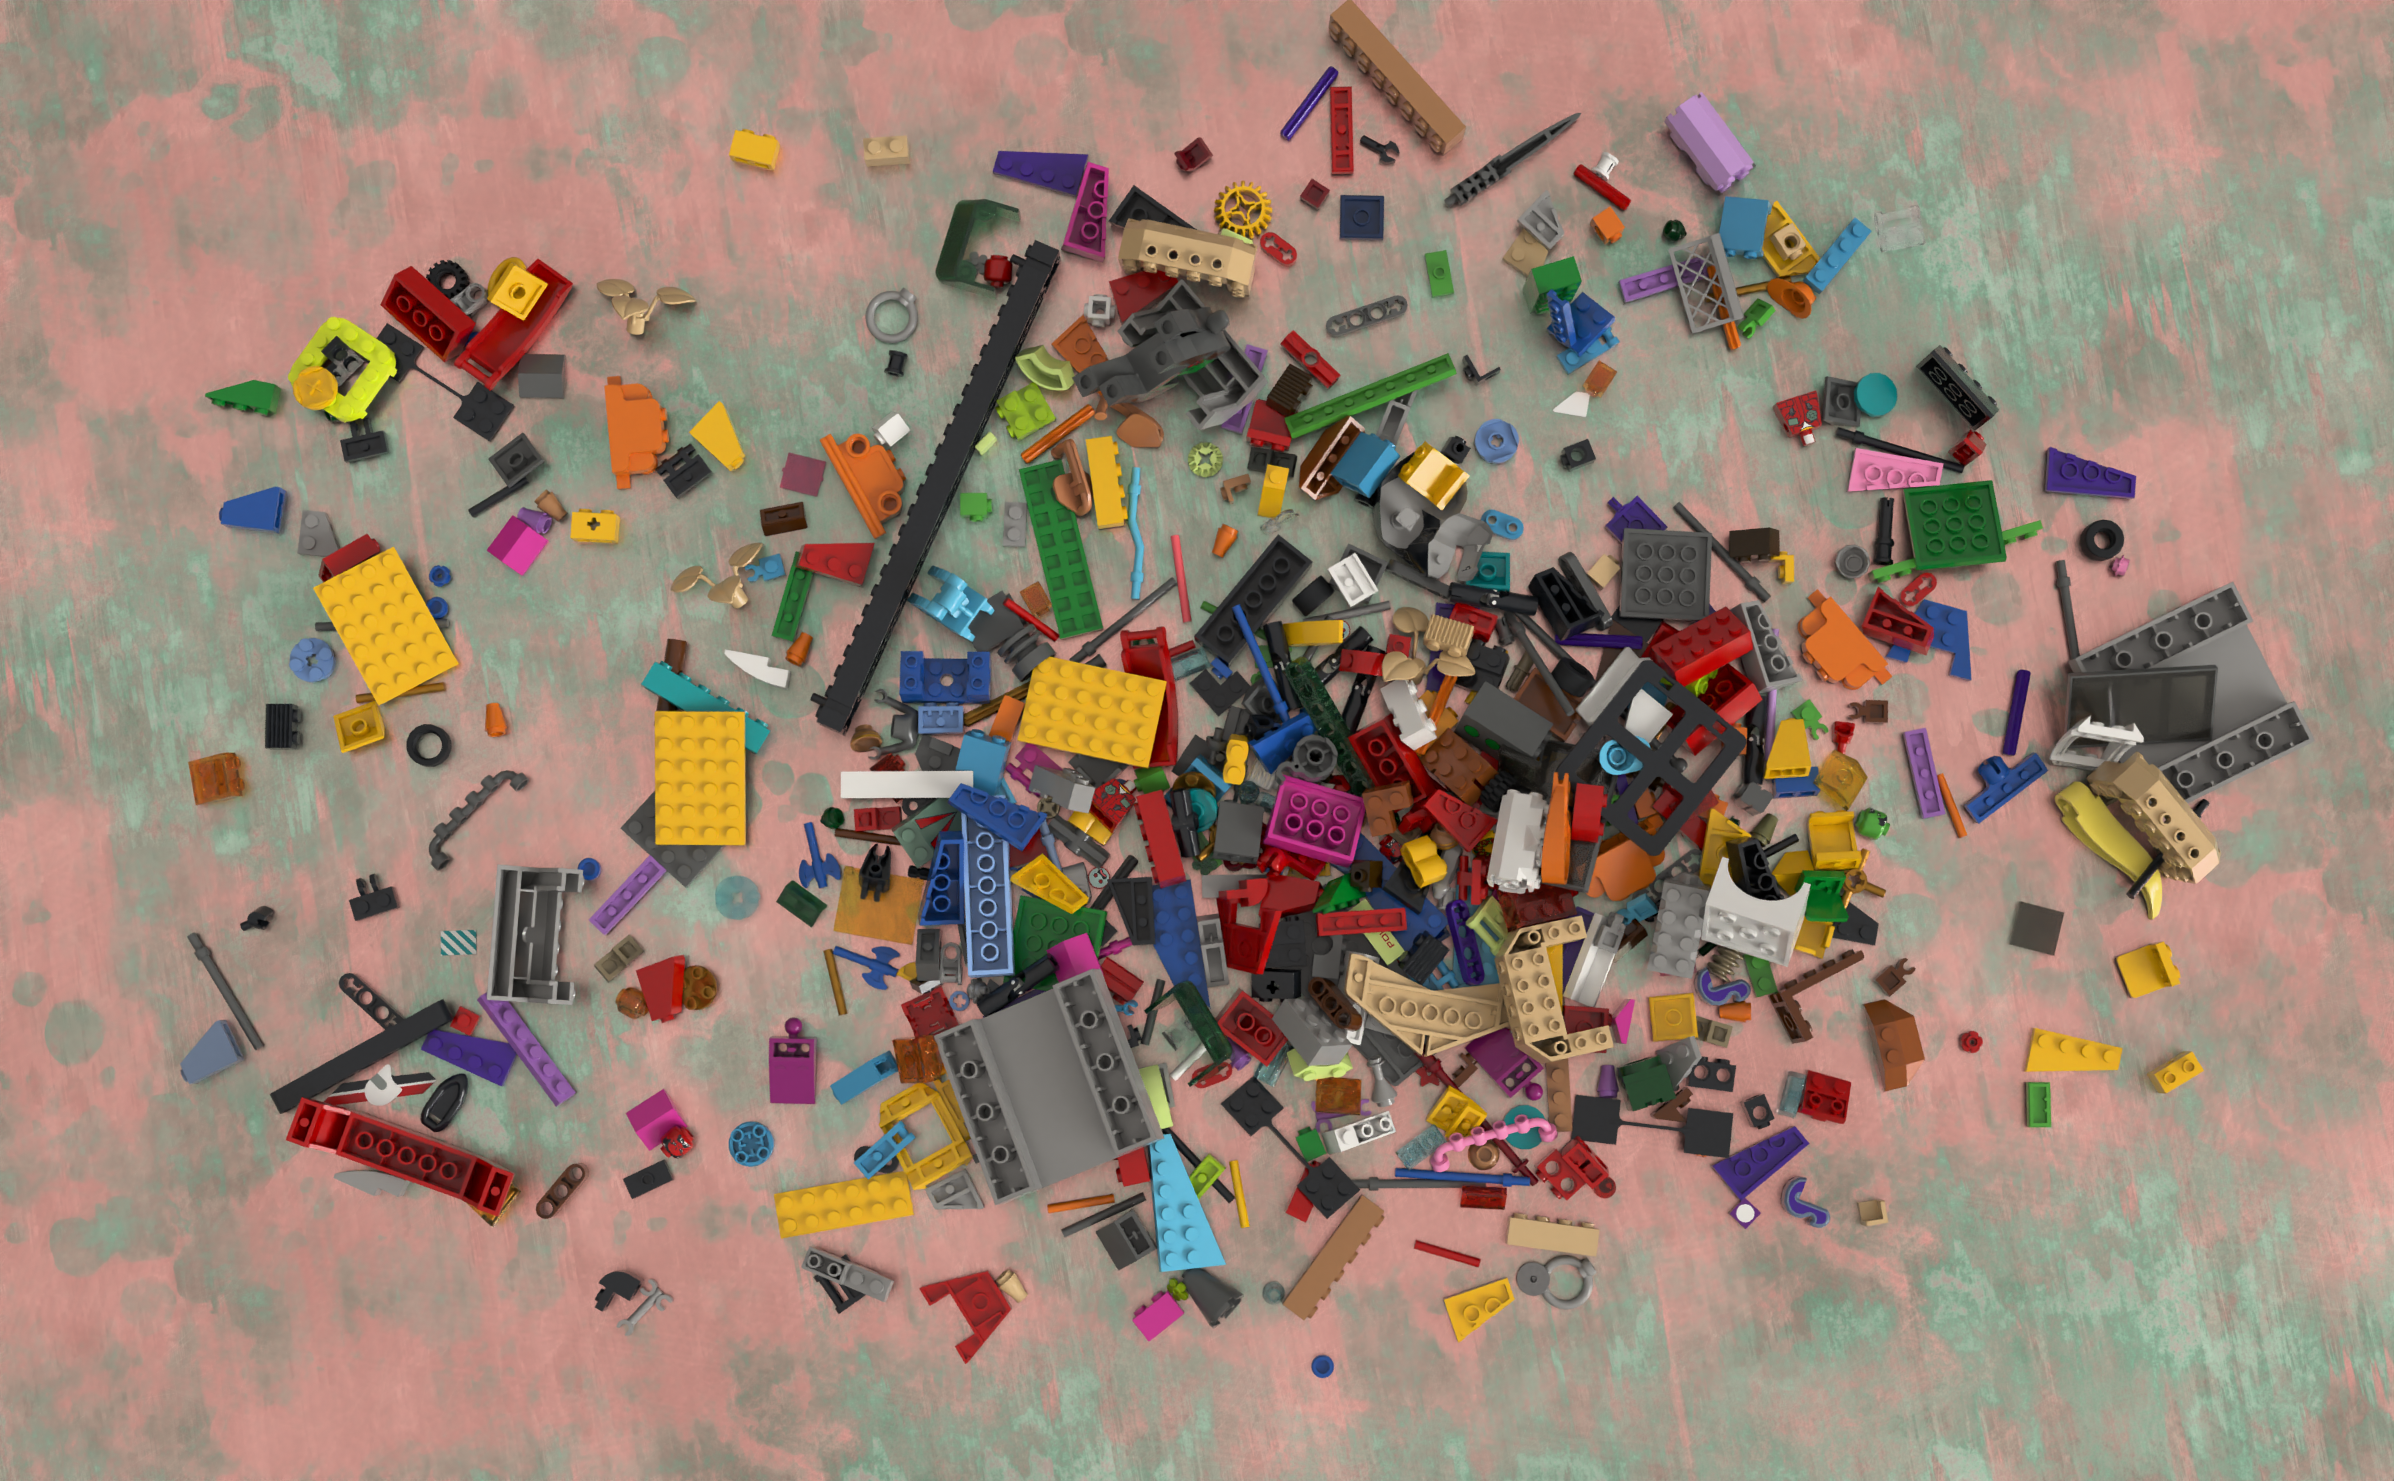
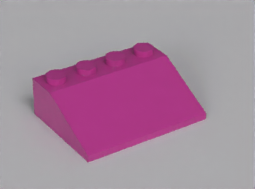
(1315, 821)

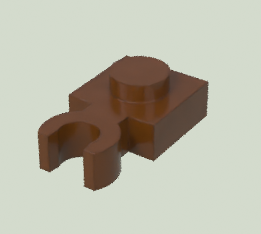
(1873, 711)
(1892, 979)

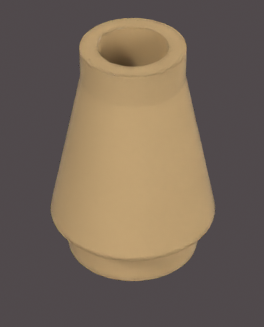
(1011, 1285)

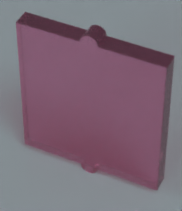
(802, 474)

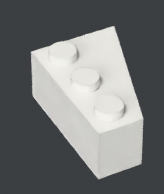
(1409, 713)

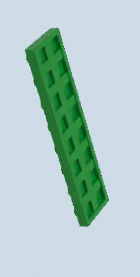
(1061, 553)

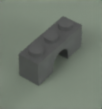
(1329, 965)

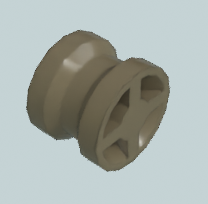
(1047, 806)

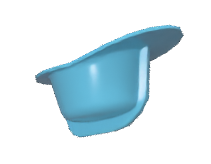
(1617, 760)

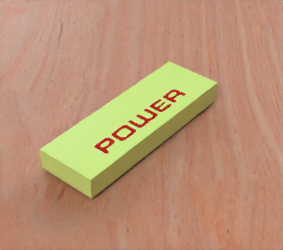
(1383, 942)

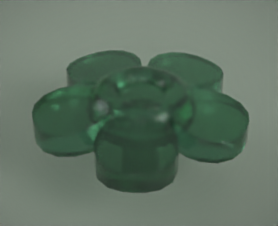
(1205, 864)

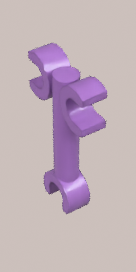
(1323, 1117)

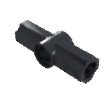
(1185, 822)

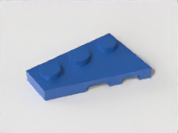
(1280, 744)

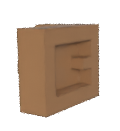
(1238, 484)

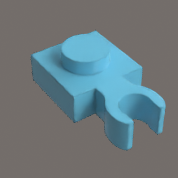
(1638, 908)

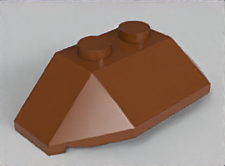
(1325, 455)
(1894, 1043)

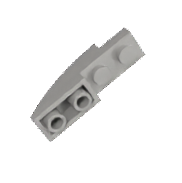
(847, 1273)

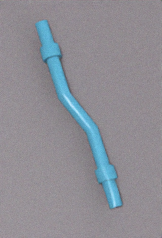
(1137, 576)

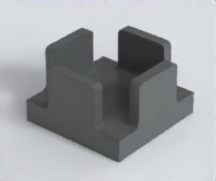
(1097, 770)

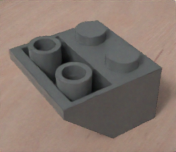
(1126, 1239)

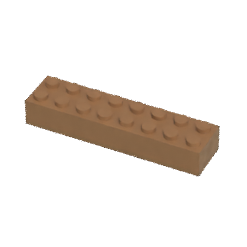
(1396, 77)

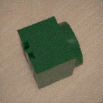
(1645, 1083)

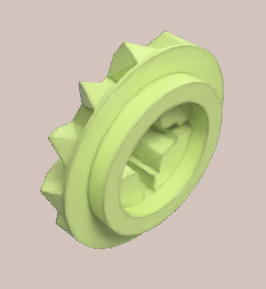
(1205, 469)

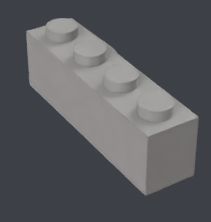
(1767, 662)

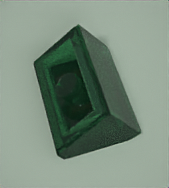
(801, 903)

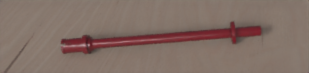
(1433, 1065)

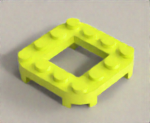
(371, 380)

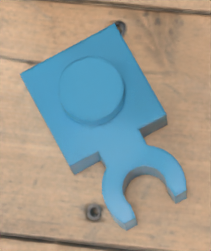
(770, 568)

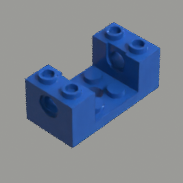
(922, 678)

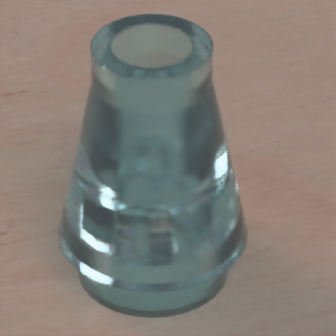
(1248, 792)
(1273, 1286)

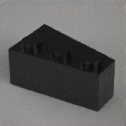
(1563, 605)
(1136, 908)

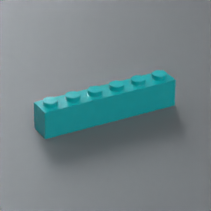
(688, 697)

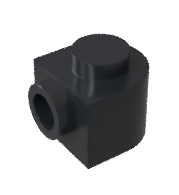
(1455, 449)
(1257, 726)

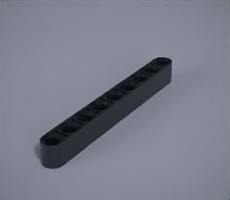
(362, 1056)

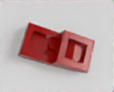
(877, 818)

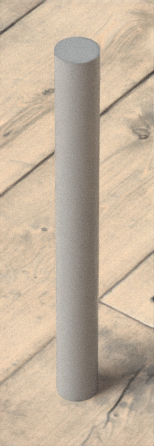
(1354, 612)

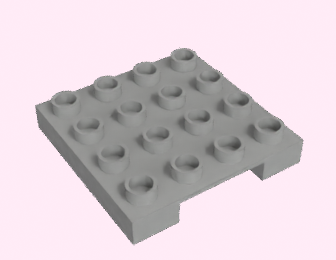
(2250, 712)
(1048, 1087)

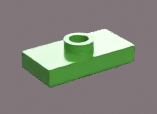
(1439, 273)
(2038, 1104)

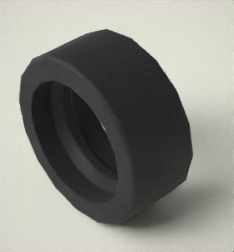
(428, 762)

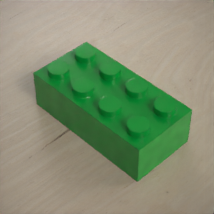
(1560, 276)

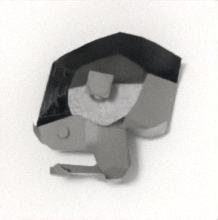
(1423, 532)

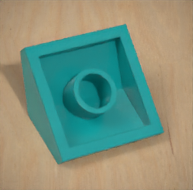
(1493, 571)

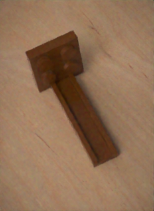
(1790, 1009)

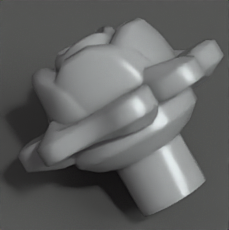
(977, 990)

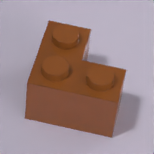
(1382, 802)

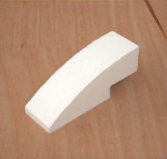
(760, 668)

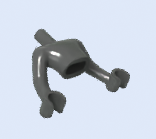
(902, 727)

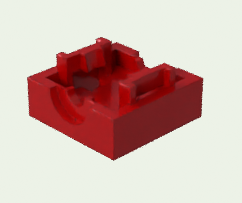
(938, 1012)

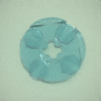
(737, 910)

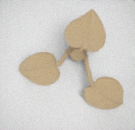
(634, 308)
(730, 589)
(1399, 667)

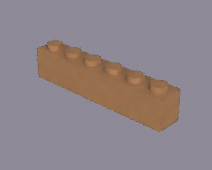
(1332, 1258)

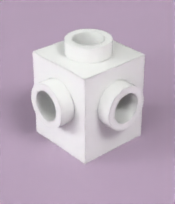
(1096, 303)

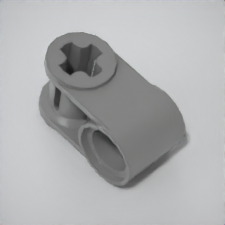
(466, 299)
(1078, 875)
(950, 966)

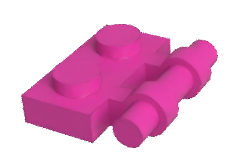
(1029, 757)

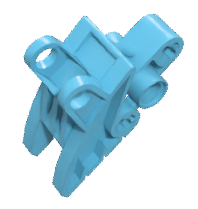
(955, 604)

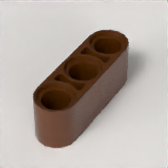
(1326, 1001)
(552, 1195)

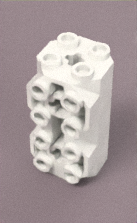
(1518, 842)

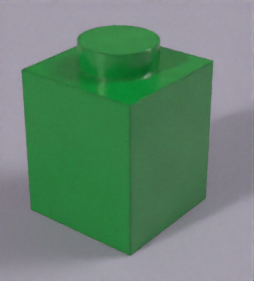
(1310, 1143)

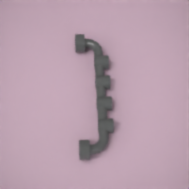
(459, 815)

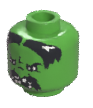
(1872, 823)

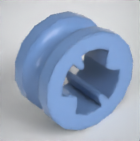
(954, 1005)

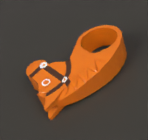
(1558, 832)

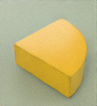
(908, 971)

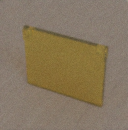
(888, 919)

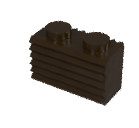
(1289, 390)

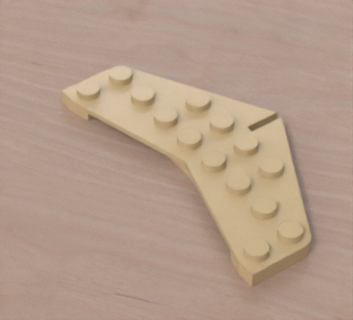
(1415, 1011)

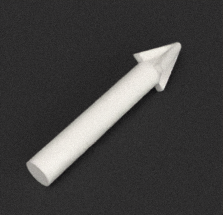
(1188, 1062)

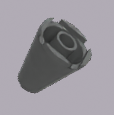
(1211, 1295)

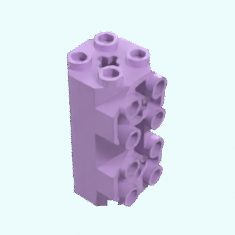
(1709, 143)

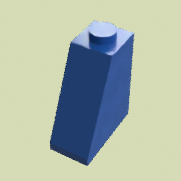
(255, 511)

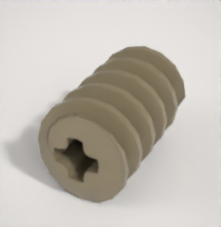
(1724, 963)

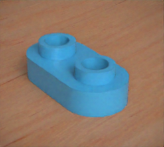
(1501, 527)

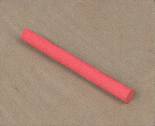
(1181, 581)

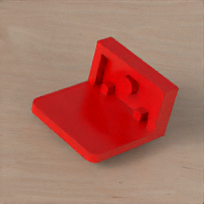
(1268, 428)

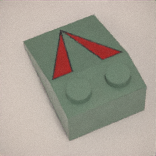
(920, 830)

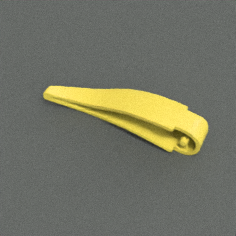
(2102, 833)

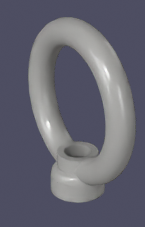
(903, 297)
(1586, 1270)

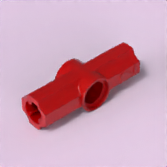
(1300, 349)

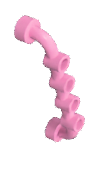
(1500, 1130)

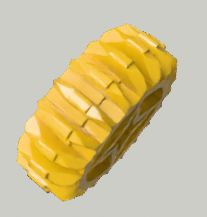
(1234, 212)

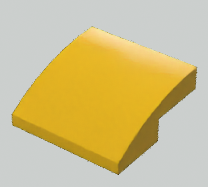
(1456, 1113)

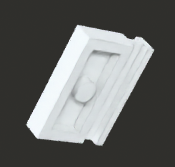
(1352, 580)

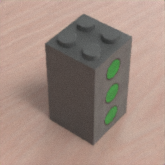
(1498, 720)

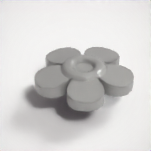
(978, 263)

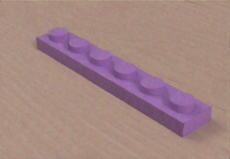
(528, 1049)

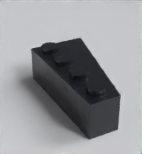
(1141, 206)
(1751, 869)

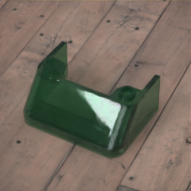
(951, 267)
(1203, 1023)

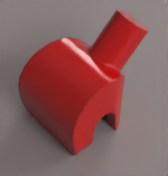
(1842, 734)
(1340, 783)

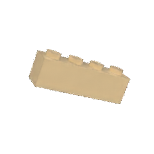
(1552, 1235)

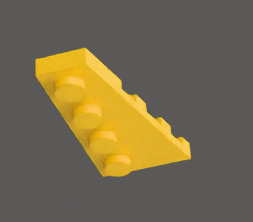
(2066, 1053)

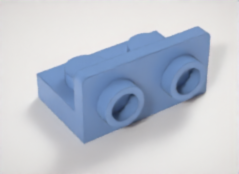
(940, 719)

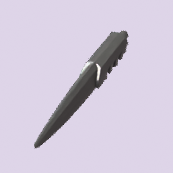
(1501, 165)

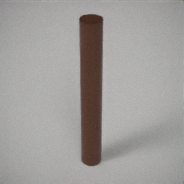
(866, 836)

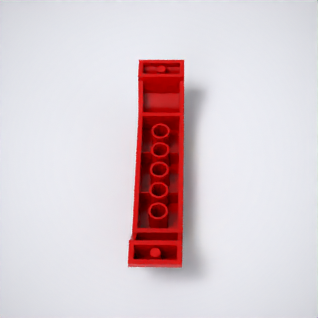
(401, 1153)

